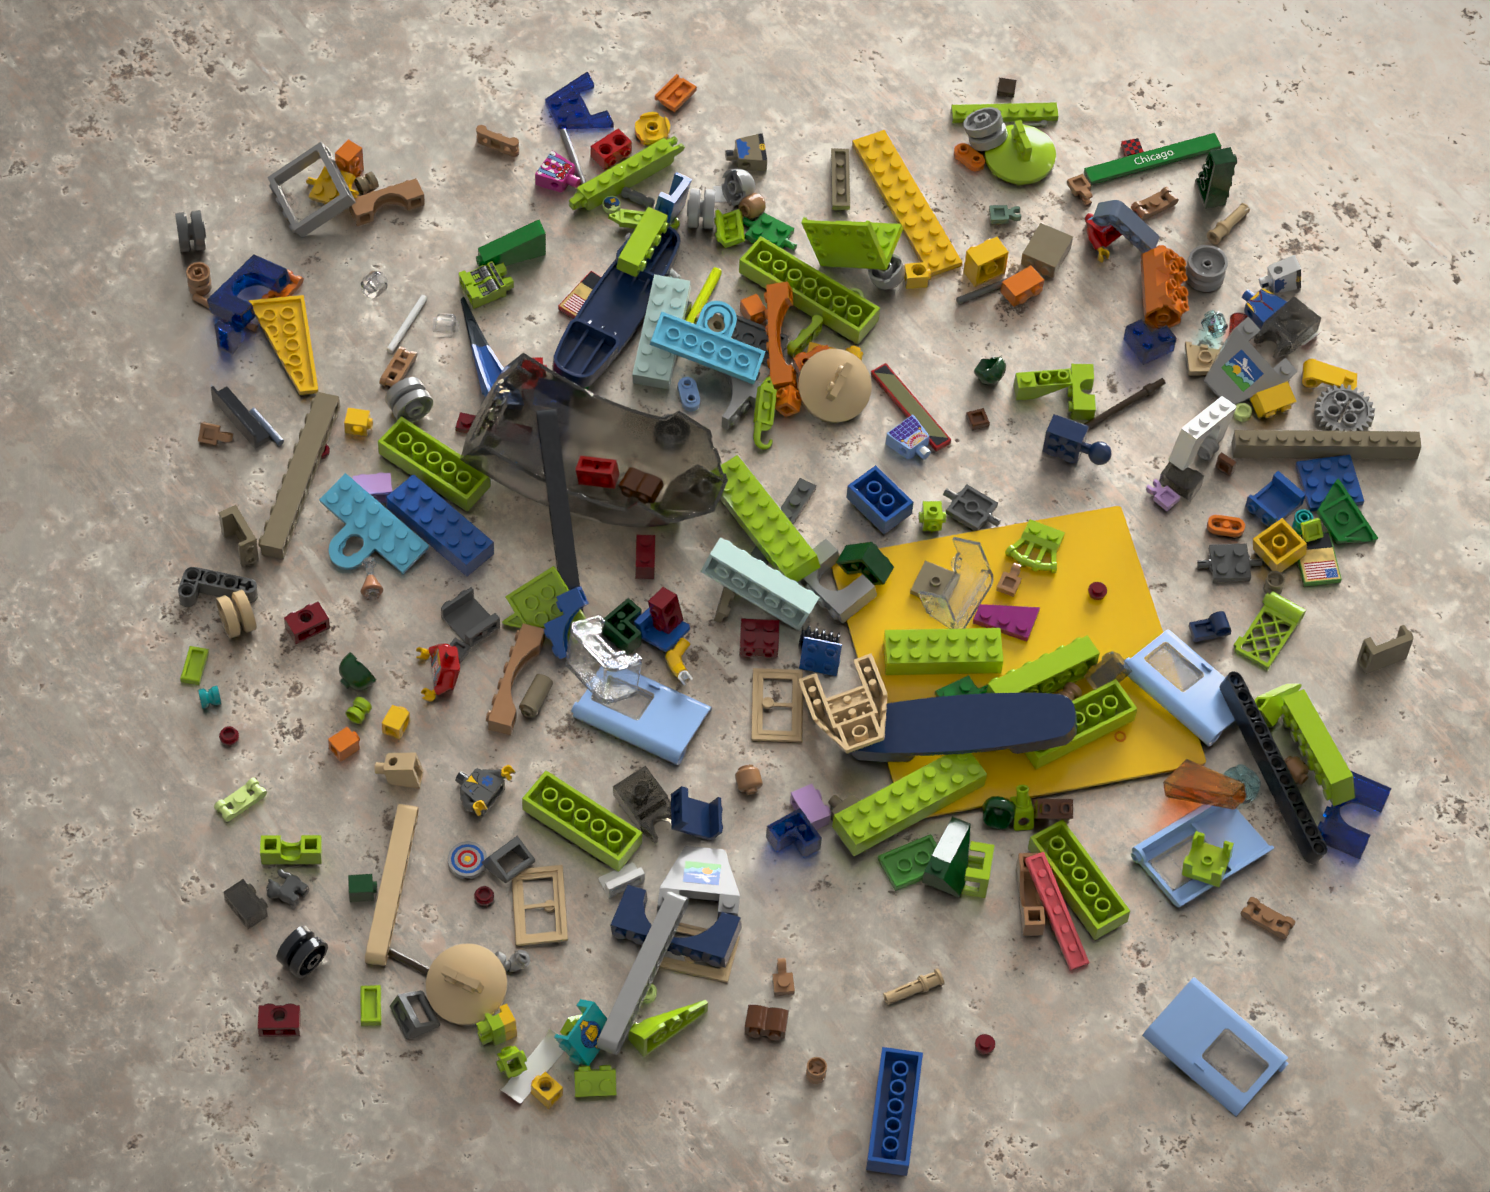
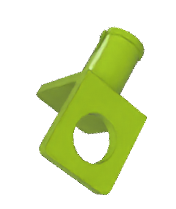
(1023, 808)

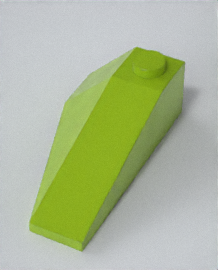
(658, 1029)

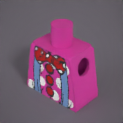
(556, 173)

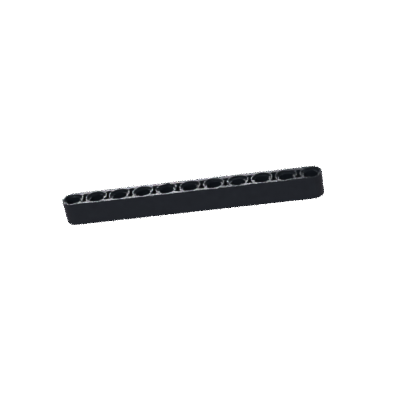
(557, 497)
(1273, 768)

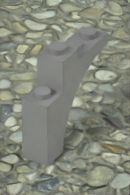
(742, 399)

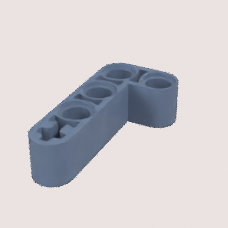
(1127, 223)

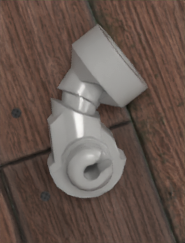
(518, 960)

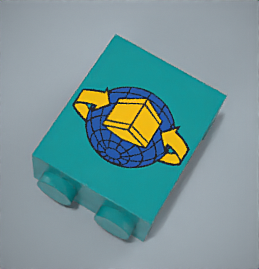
(583, 1038)

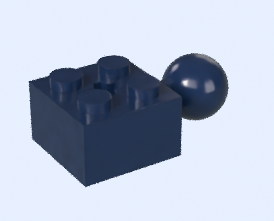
(1068, 441)

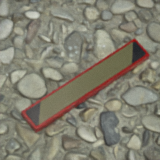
(910, 405)

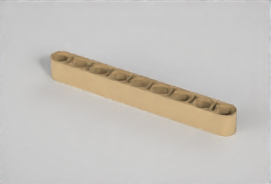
(391, 885)

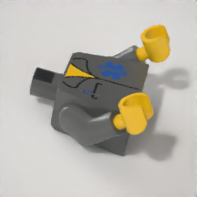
(482, 788)

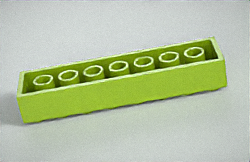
(812, 290)
(766, 523)
(908, 801)

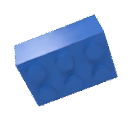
(879, 499)

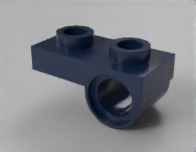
(1213, 627)

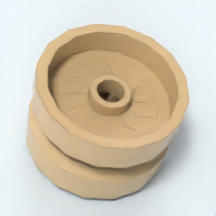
(236, 614)

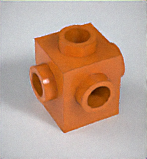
(788, 400)

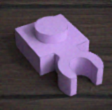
(1163, 496)

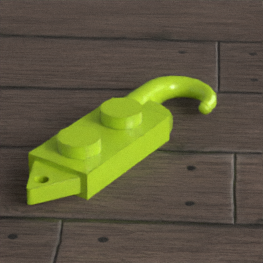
(631, 218)
(764, 412)

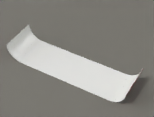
(537, 1063)

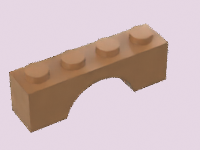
(406, 194)
(1030, 903)

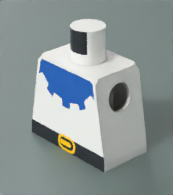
(1282, 275)

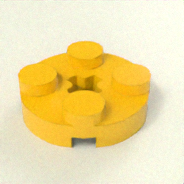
(648, 136)

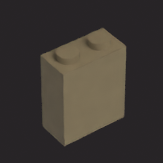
(1047, 250)

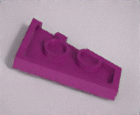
(1012, 620)

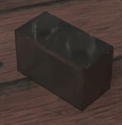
(1184, 483)
(1108, 669)
(245, 903)

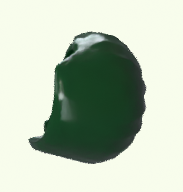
(990, 370)
(998, 812)

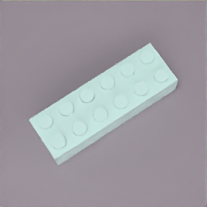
(653, 365)
(759, 583)

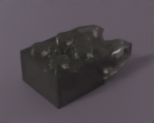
(1289, 327)
(650, 807)

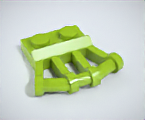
(1042, 538)

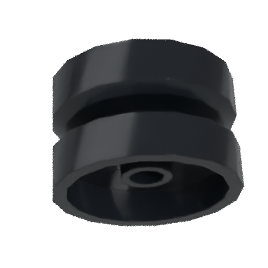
(302, 951)

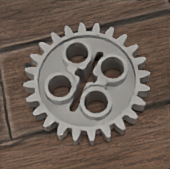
(1334, 403)

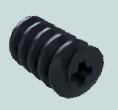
(822, 636)

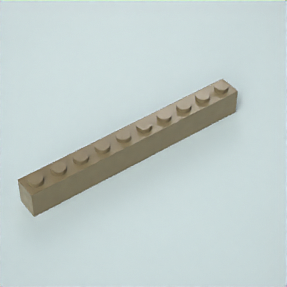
(1326, 444)
(299, 476)

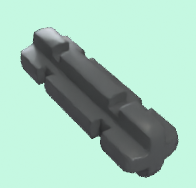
(638, 197)

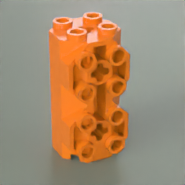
(1161, 287)

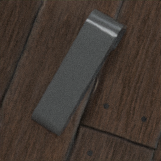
(217, 589)

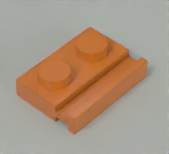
(675, 93)

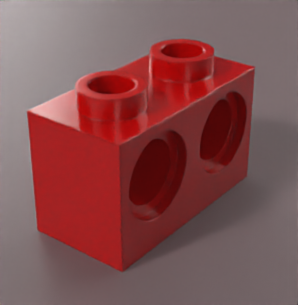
(611, 149)
(597, 472)

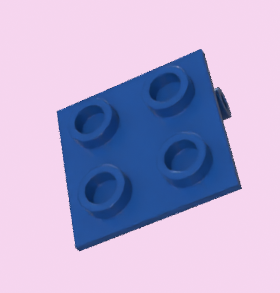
(820, 656)

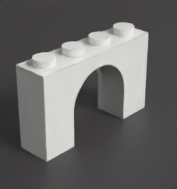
(1210, 423)

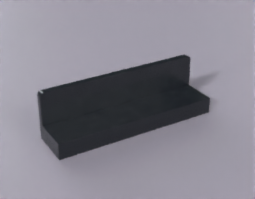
(240, 416)

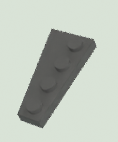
(754, 335)

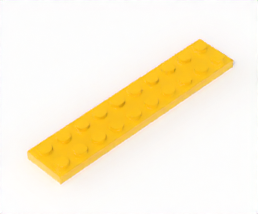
(906, 202)

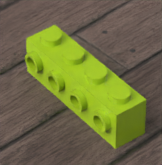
(642, 242)

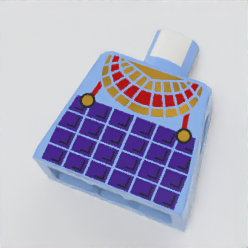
(909, 439)

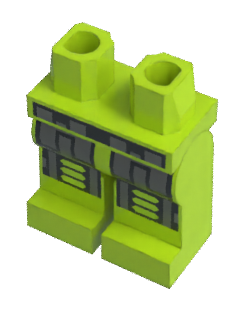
(485, 284)

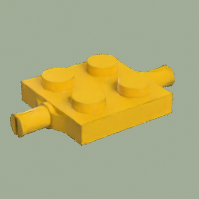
(325, 189)

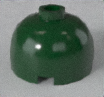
(355, 674)

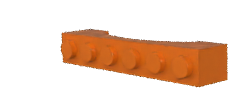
(778, 299)

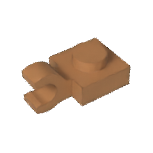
(1080, 186)
(211, 434)
(1010, 581)
(782, 981)

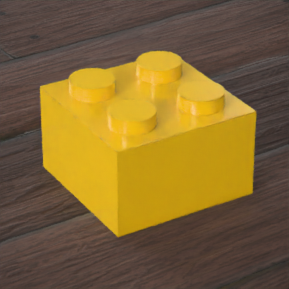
(985, 261)
(1279, 546)

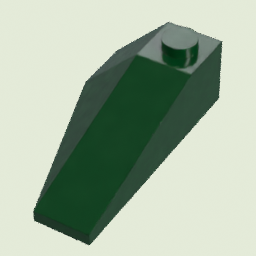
(950, 859)

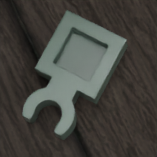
(1001, 214)

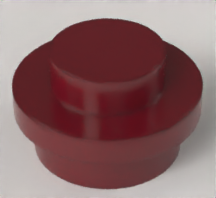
(1097, 590)
(229, 736)
(484, 895)
(985, 1044)

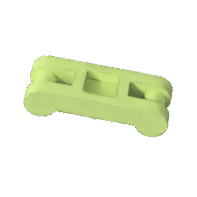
(240, 800)

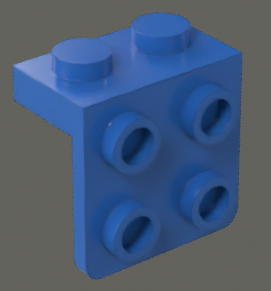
(659, 638)

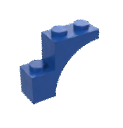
(557, 629)

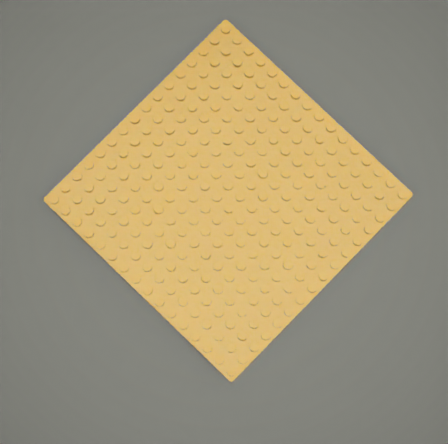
(1125, 621)

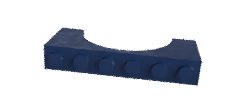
(709, 946)

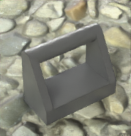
(519, 848)
(407, 1018)

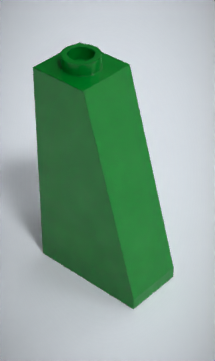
(515, 247)

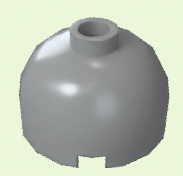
(737, 182)
(888, 278)

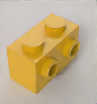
(1272, 400)

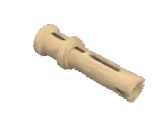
(1224, 227)
(922, 984)

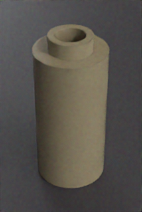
(535, 695)

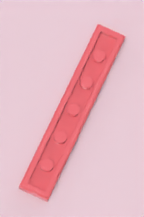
(1056, 911)

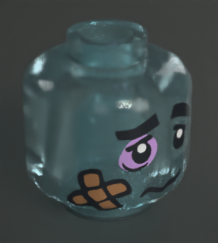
(1214, 324)

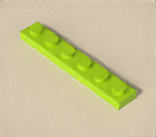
(1010, 111)

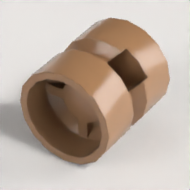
(199, 278)

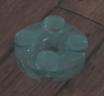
(1248, 777)

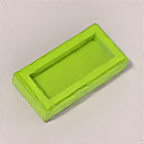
(194, 665)
(370, 1005)

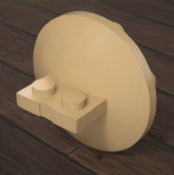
(834, 385)
(466, 984)

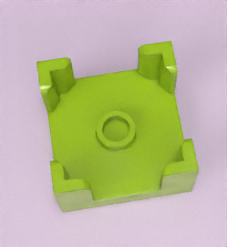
(1206, 861)
(979, 869)

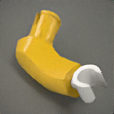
(675, 662)

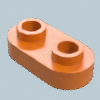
(969, 156)
(1225, 525)

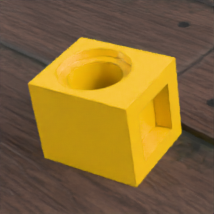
(911, 276)
(358, 422)
(396, 721)
(550, 1097)

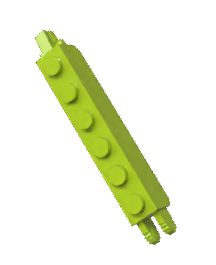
(626, 174)

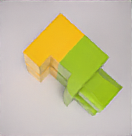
(497, 1027)

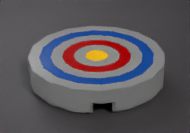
(466, 860)

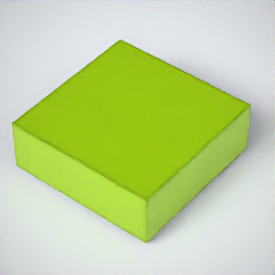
(1311, 530)

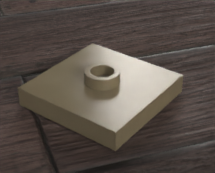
(931, 579)

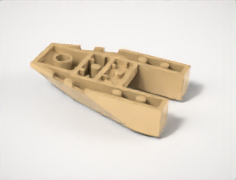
(852, 717)

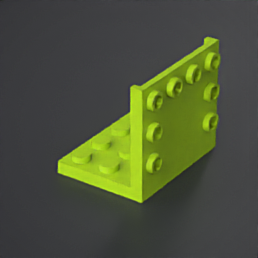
(853, 243)

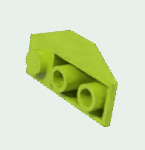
(1040, 383)
(1271, 702)

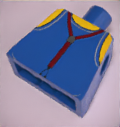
(1261, 305)

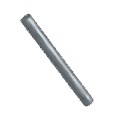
(572, 155)

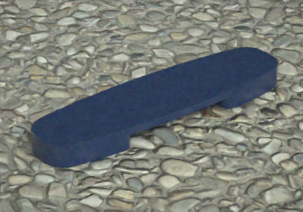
(611, 315)
(973, 725)

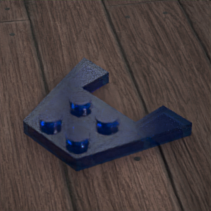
(570, 110)

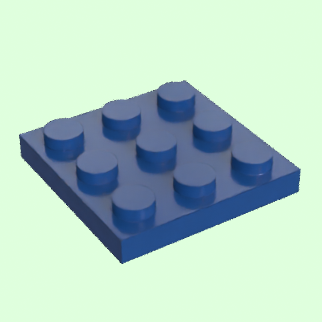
(1320, 474)

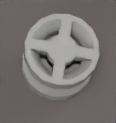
(1207, 448)

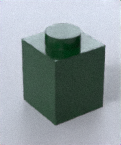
(361, 887)

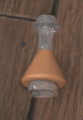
(371, 588)

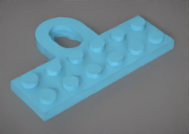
(708, 347)
(372, 523)

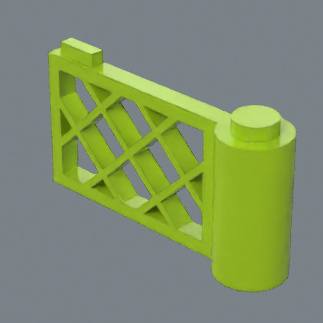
(1278, 608)

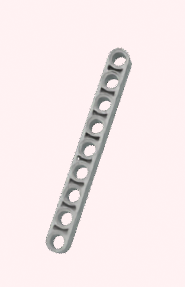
(642, 973)

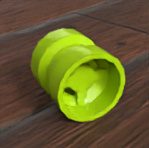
(358, 710)

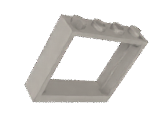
(327, 211)

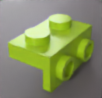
(729, 228)
(595, 1081)

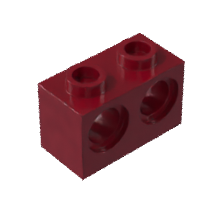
(665, 610)

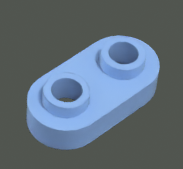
(689, 392)

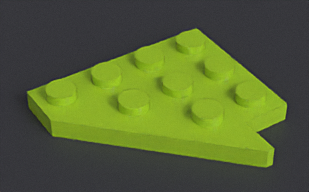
(536, 601)

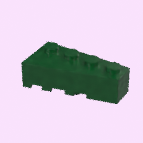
(1216, 177)

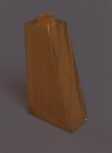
(1204, 786)

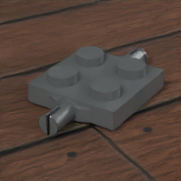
(971, 507)
(1229, 562)

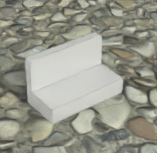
(616, 882)

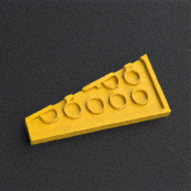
(287, 330)

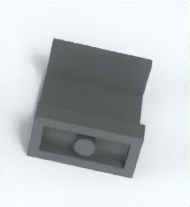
(469, 618)

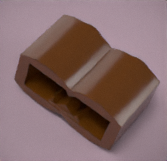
(641, 485)
(766, 1022)

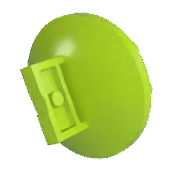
(1024, 155)

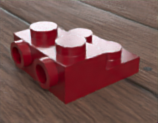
(759, 637)

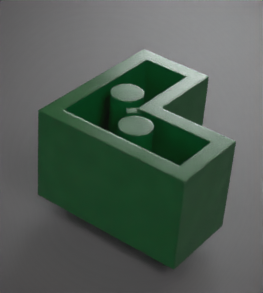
(866, 560)
(620, 626)

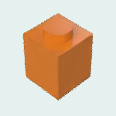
(753, 309)
(344, 743)

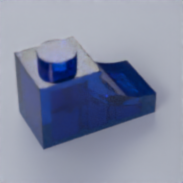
(229, 336)

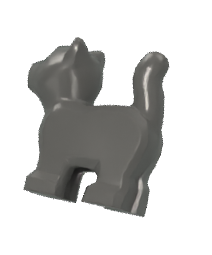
(288, 890)

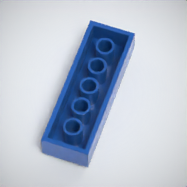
(440, 525)
(894, 1111)

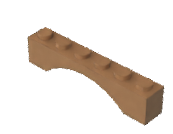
(528, 646)

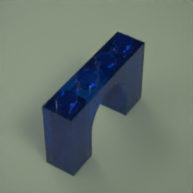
(253, 272)
(1340, 834)

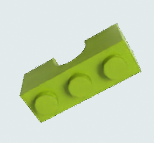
(1081, 405)
(276, 851)

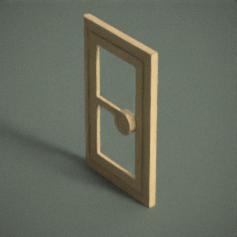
(758, 704)
(558, 905)
(691, 968)

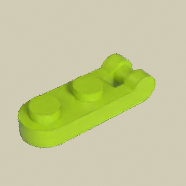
(805, 336)

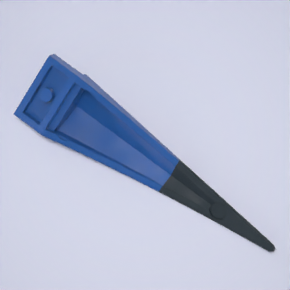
(486, 362)

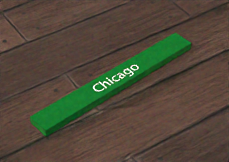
(1152, 158)

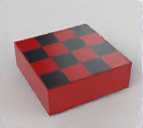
(1131, 147)

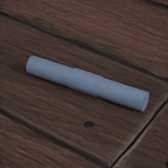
(273, 434)

